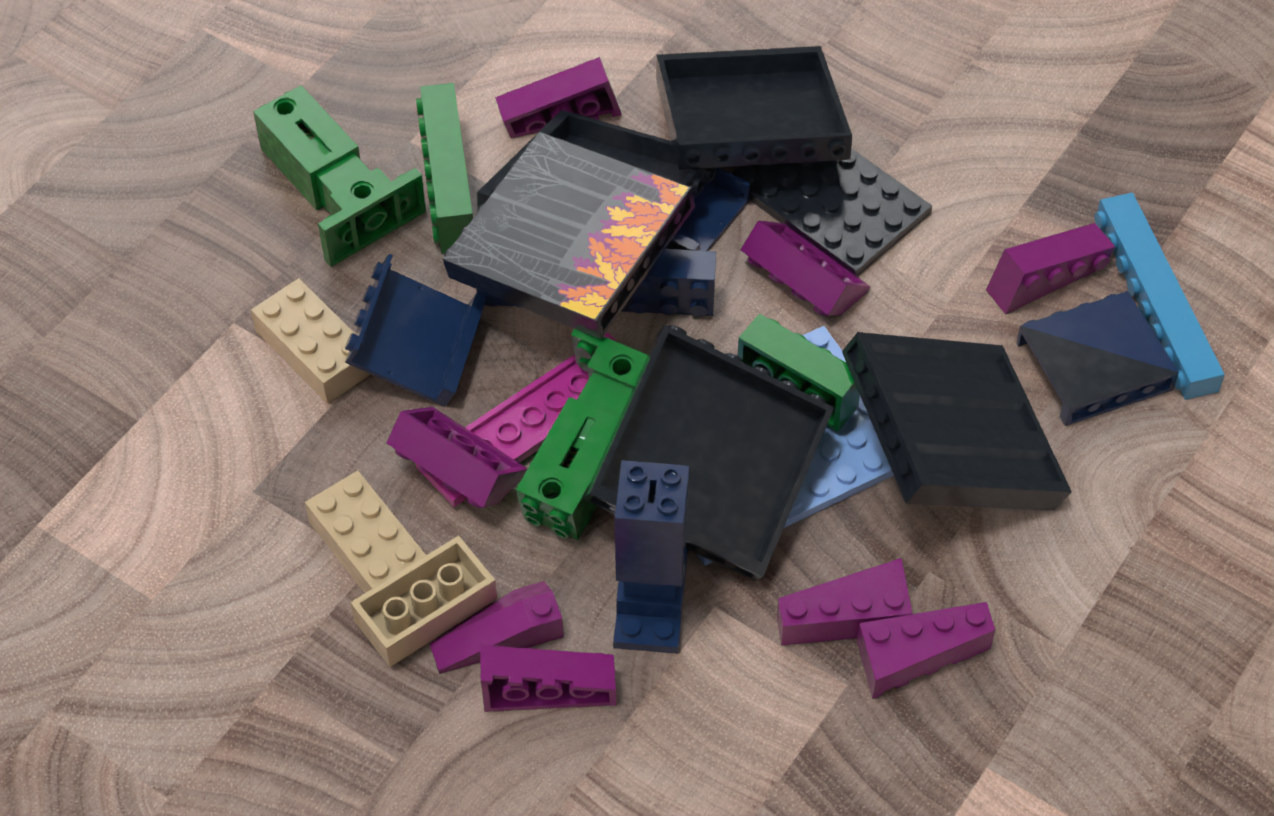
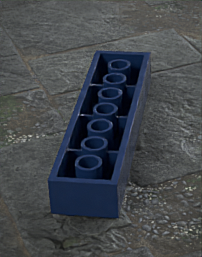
(675, 285)

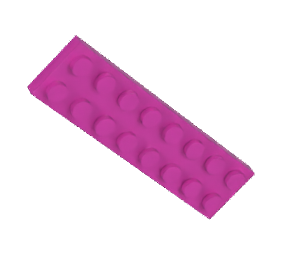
(525, 418)

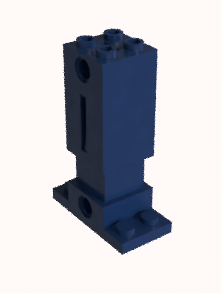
(650, 555)

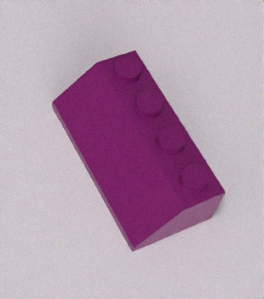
(803, 268)
(455, 456)

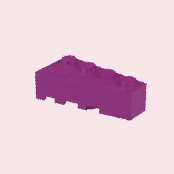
(576, 90)
(1047, 265)
(839, 606)
(921, 643)
(545, 679)

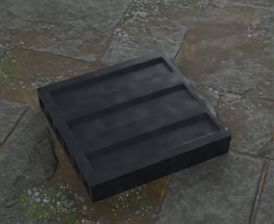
(955, 423)

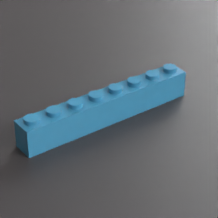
(1159, 295)

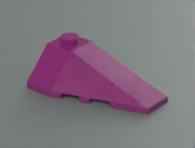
(516, 620)

